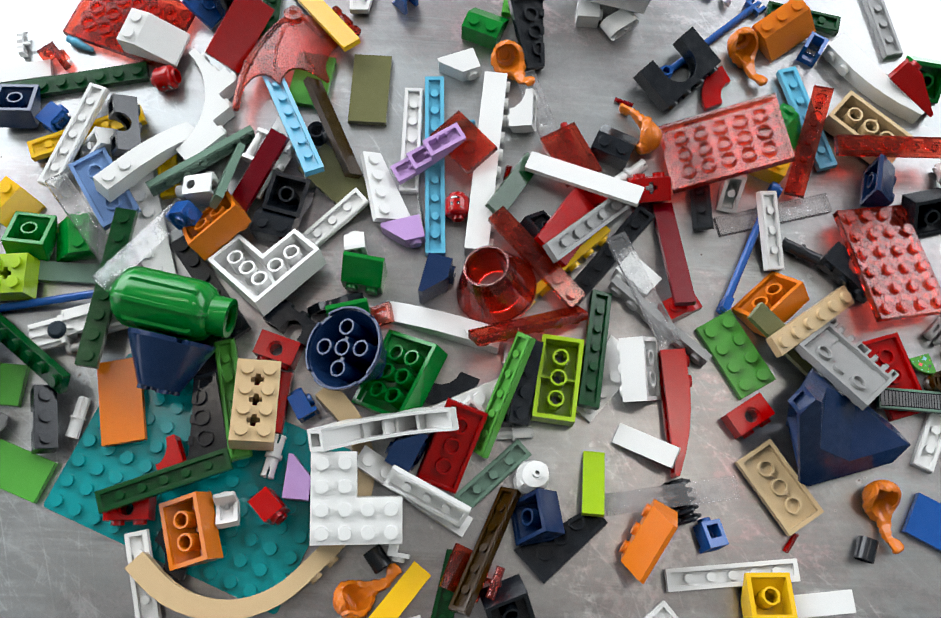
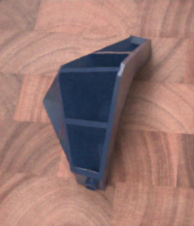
(835, 435)

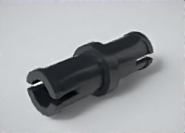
(801, 251)

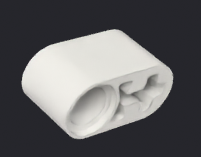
(619, 23)

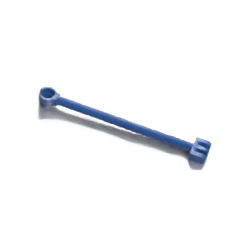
(750, 9)
(46, 301)
(726, 303)

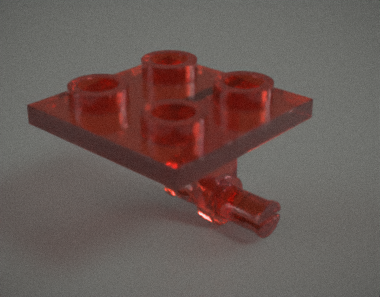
(456, 567)

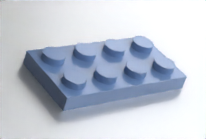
(84, 170)

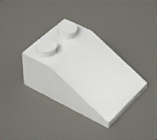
(152, 38)

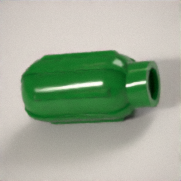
(171, 305)

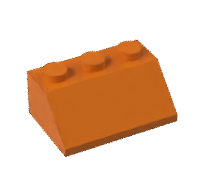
(784, 29)
(216, 227)
(779, 293)
(190, 530)
(649, 539)

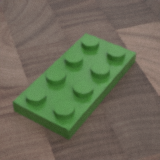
(735, 354)

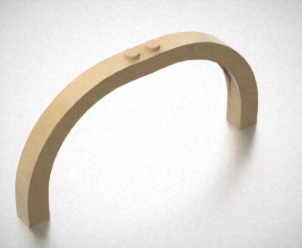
(179, 599)

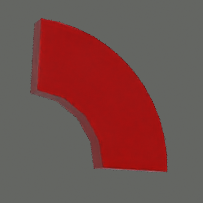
(711, 89)

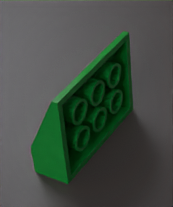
(407, 377)

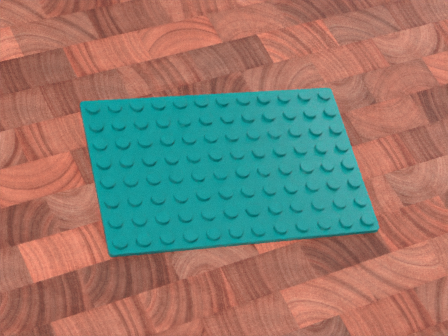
(253, 552)

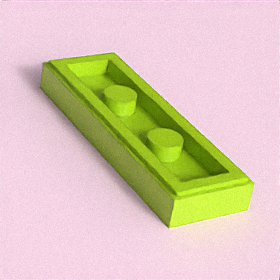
(593, 483)

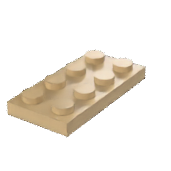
(779, 487)

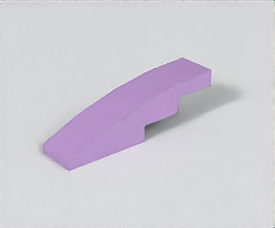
(426, 155)

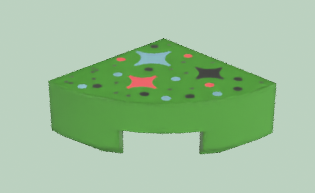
(923, 364)

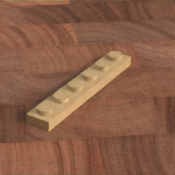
(809, 321)

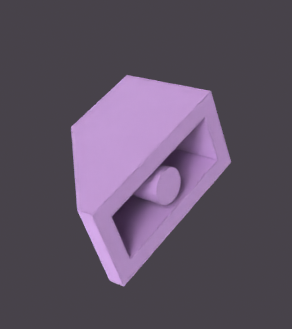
(405, 231)
(296, 481)

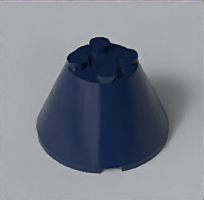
(346, 349)
(165, 361)

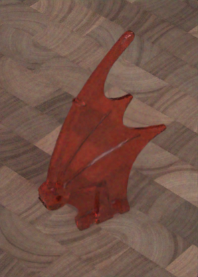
(289, 45)

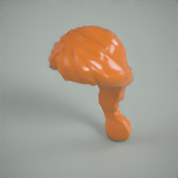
(742, 50)
(509, 59)
(649, 132)
(879, 503)
(357, 597)

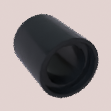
(315, 127)
(865, 549)
(377, 559)

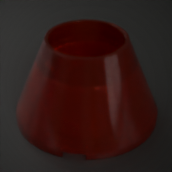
(501, 299)

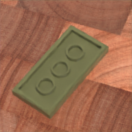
(370, 90)
(332, 180)

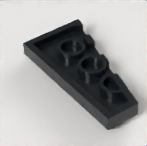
(529, 30)
(207, 417)
(549, 557)

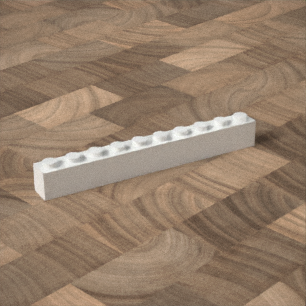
(485, 175)

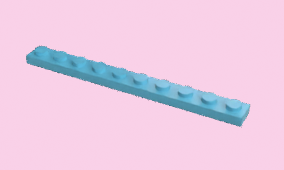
(436, 173)

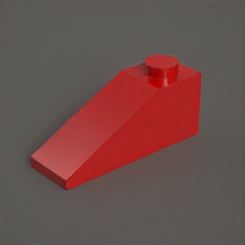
(911, 82)

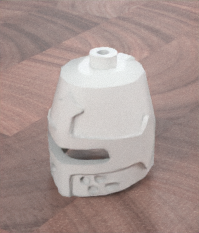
(531, 476)

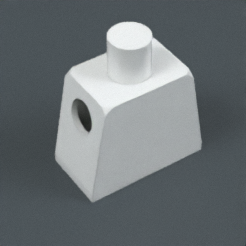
(198, 188)

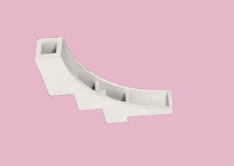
(216, 110)
(382, 426)

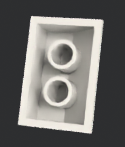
(639, 369)

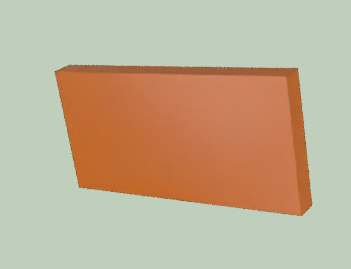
(120, 404)

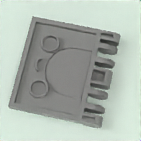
(846, 364)

